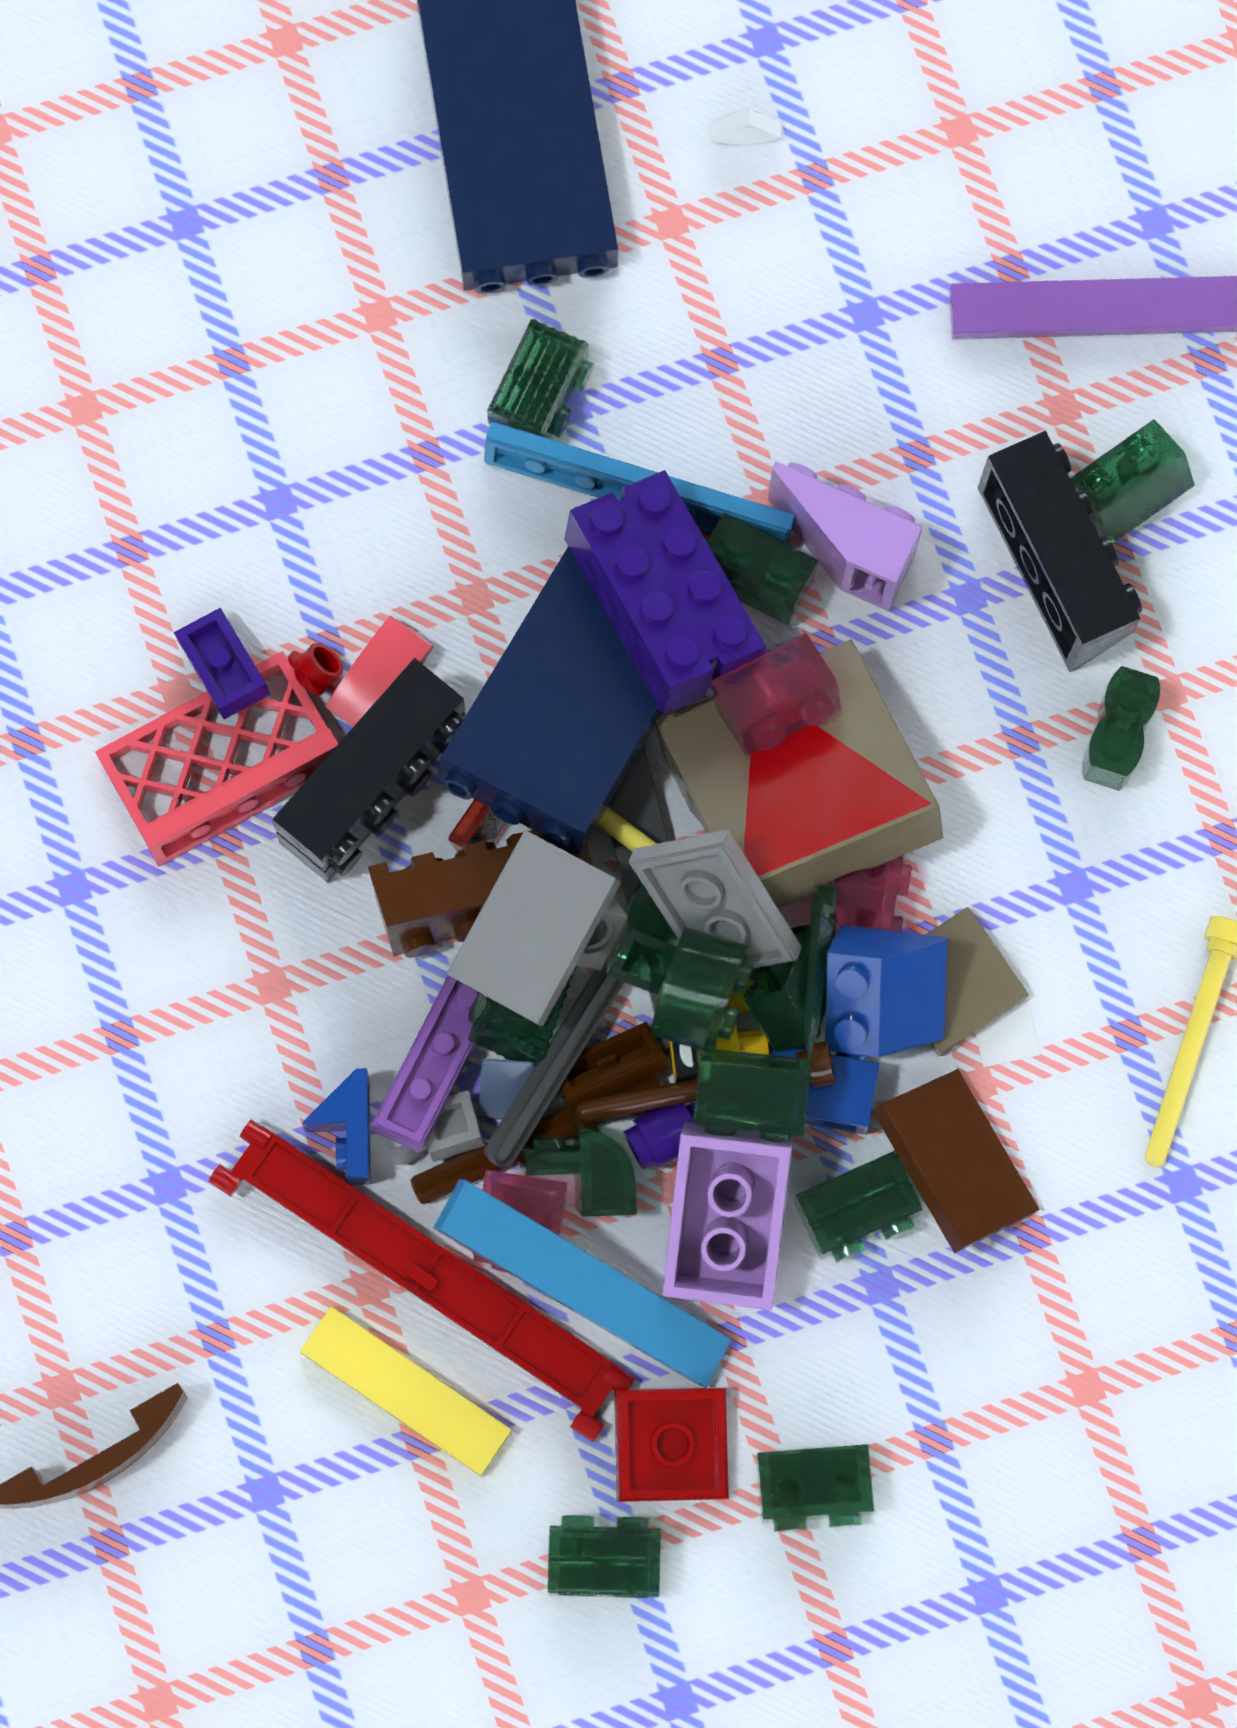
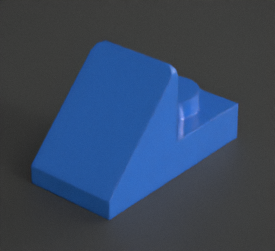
(348, 1111)

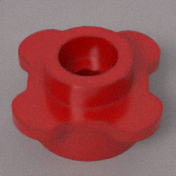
(317, 668)

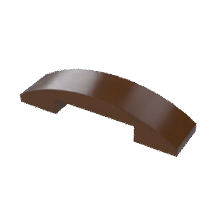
(153, 1420)

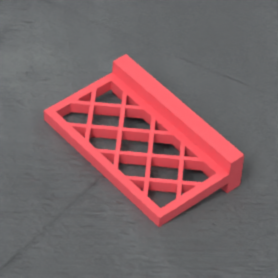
(230, 799)

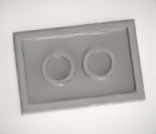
(714, 890)
(533, 928)

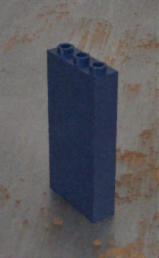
(518, 141)
(554, 718)

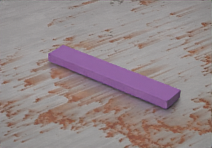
(1093, 307)

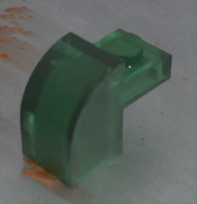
(643, 945)
(600, 1165)

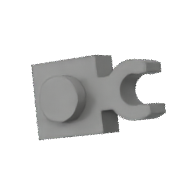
(453, 1133)

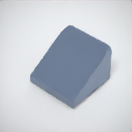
(500, 1085)

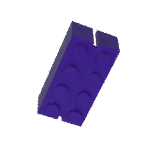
(662, 589)

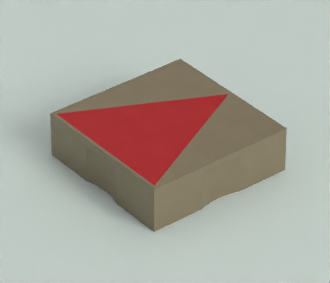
(816, 802)

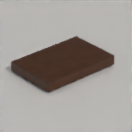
(956, 1160)

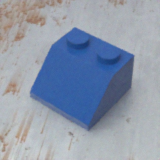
(885, 991)

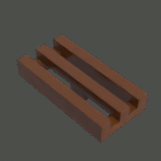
(614, 1073)

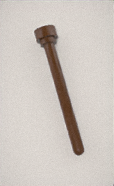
(821, 1074)

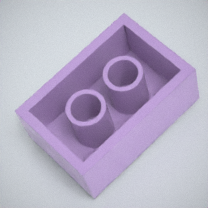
(727, 1218)

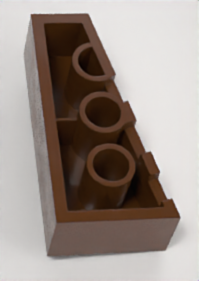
(438, 896)

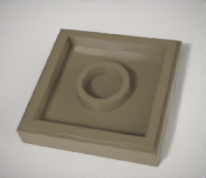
(977, 980)

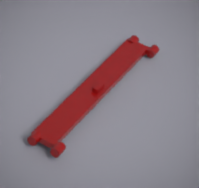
(426, 1272)

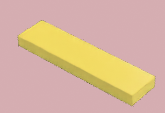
(406, 1391)

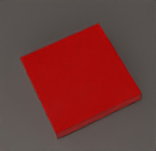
(671, 1444)

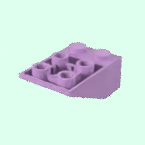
(855, 541)

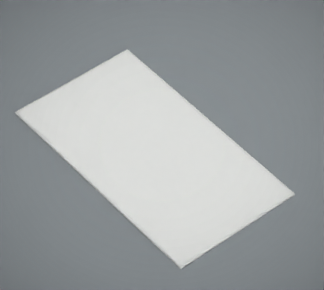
(1011, 1034)

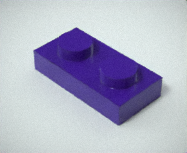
(222, 663)

